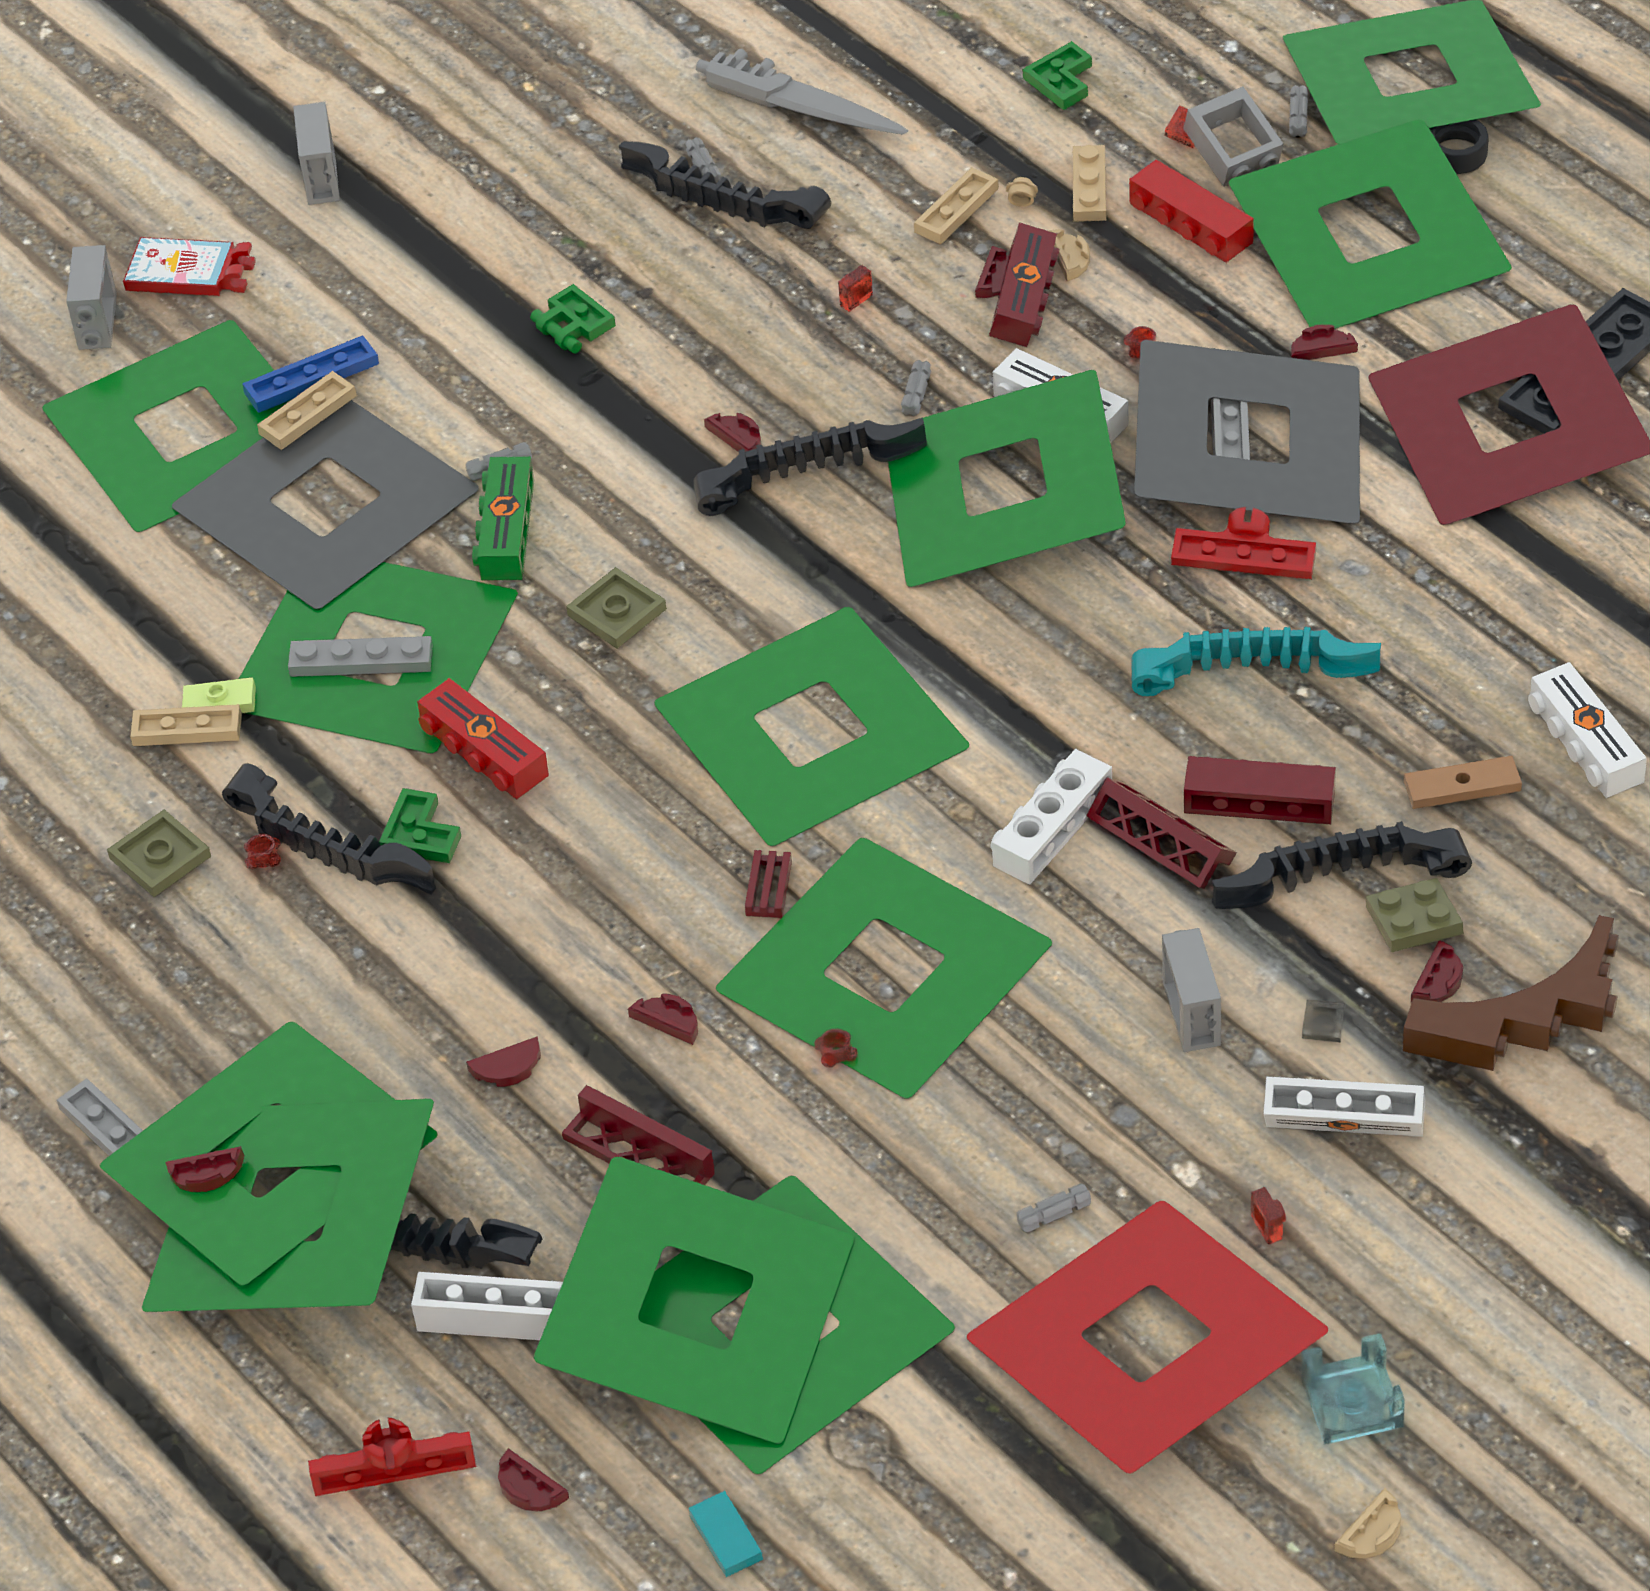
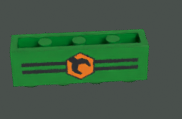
(504, 518)

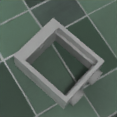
(1223, 110)
(316, 153)
(91, 297)
(1191, 989)

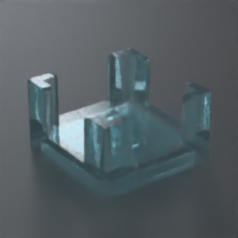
(1352, 1394)

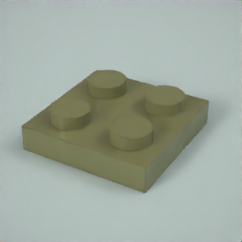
(616, 607)
(159, 853)
(1414, 914)

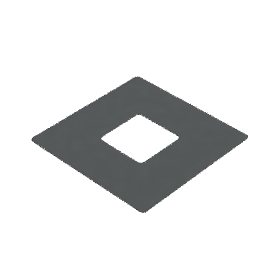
(1173, 426)
(413, 496)

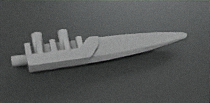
(771, 89)

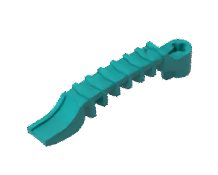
(1159, 667)

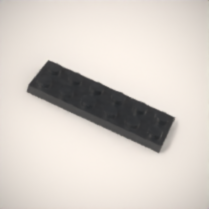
(1623, 337)

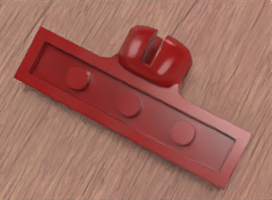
(1244, 548)
(391, 1457)

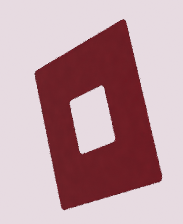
(1453, 470)

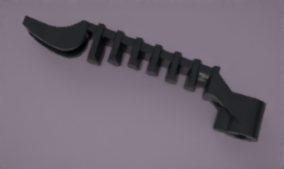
(797, 207)
(720, 486)
(378, 864)

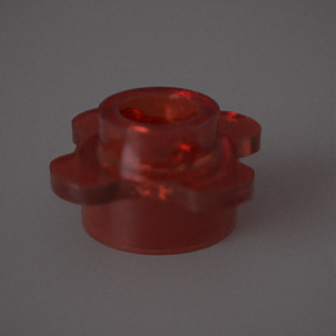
(1135, 338)
(262, 851)
(831, 1039)

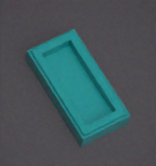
(725, 1533)

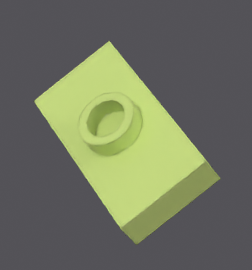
(221, 693)

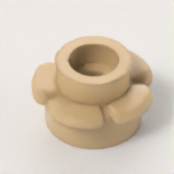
(1021, 192)

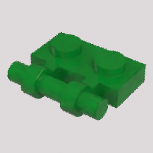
(580, 312)

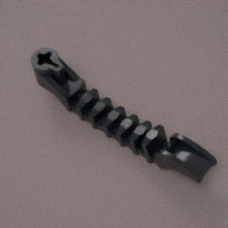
(1438, 850)
(462, 1244)

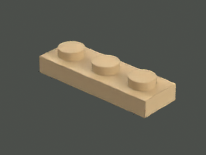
(1089, 183)
(956, 205)
(306, 410)
(186, 725)

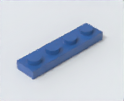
(295, 378)

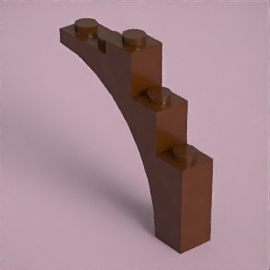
(1530, 1018)

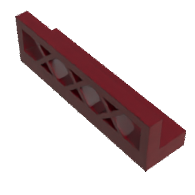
(1169, 823)
(641, 1132)

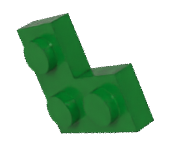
(1056, 75)
(412, 827)

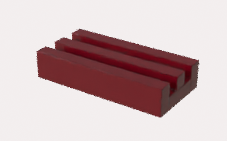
(770, 861)

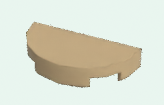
(1073, 254)
(1373, 1530)

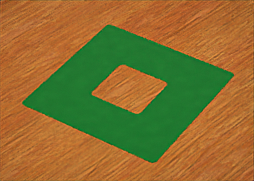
(1469, 41)
(1328, 290)
(118, 454)
(1077, 468)
(454, 611)
(783, 800)
(901, 1048)
(229, 1223)
(344, 1267)
(878, 1334)
(763, 1370)

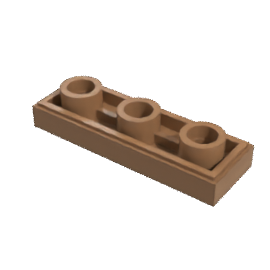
(1462, 782)

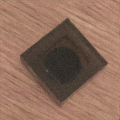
(1323, 1020)

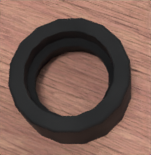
(1466, 159)

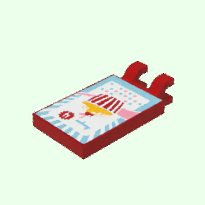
(188, 266)

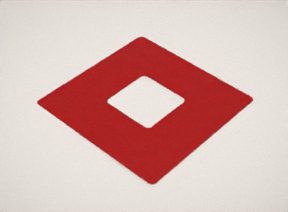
(1131, 1421)

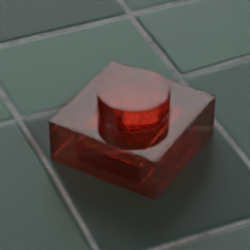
(1175, 127)
(855, 288)
(1267, 1215)

